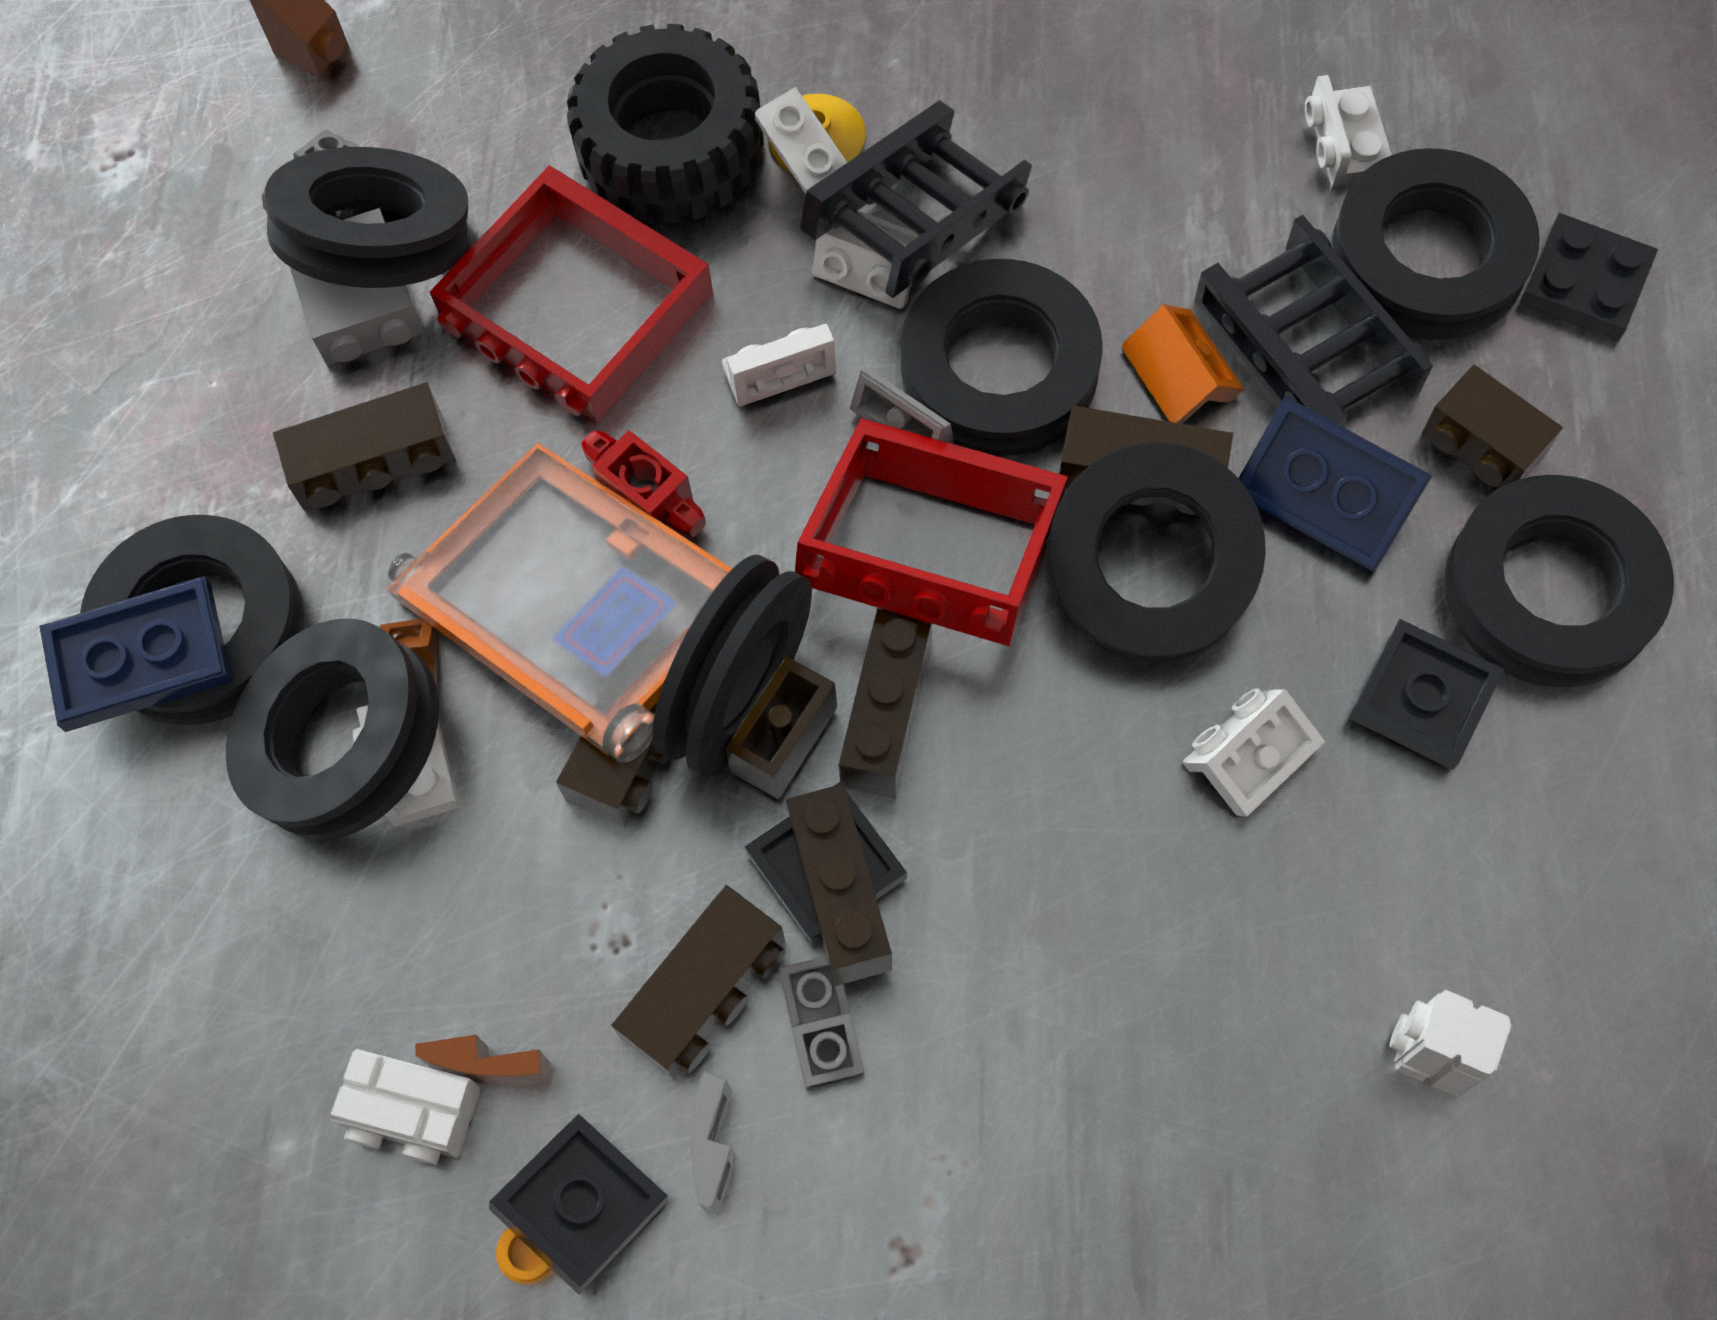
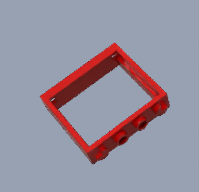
(560, 196)
(947, 473)

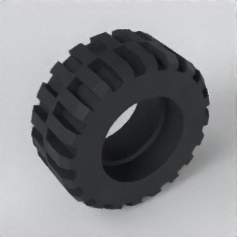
(657, 73)

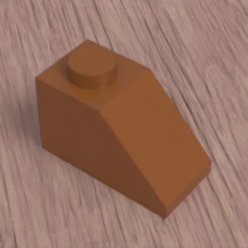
(302, 31)

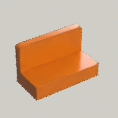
(1180, 363)

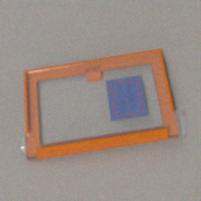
(564, 596)

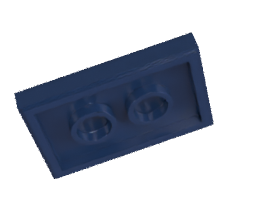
(1332, 483)
(134, 654)

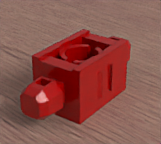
(617, 460)

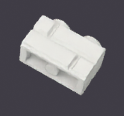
(1450, 1042)
(404, 1105)

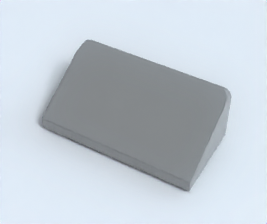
(888, 405)

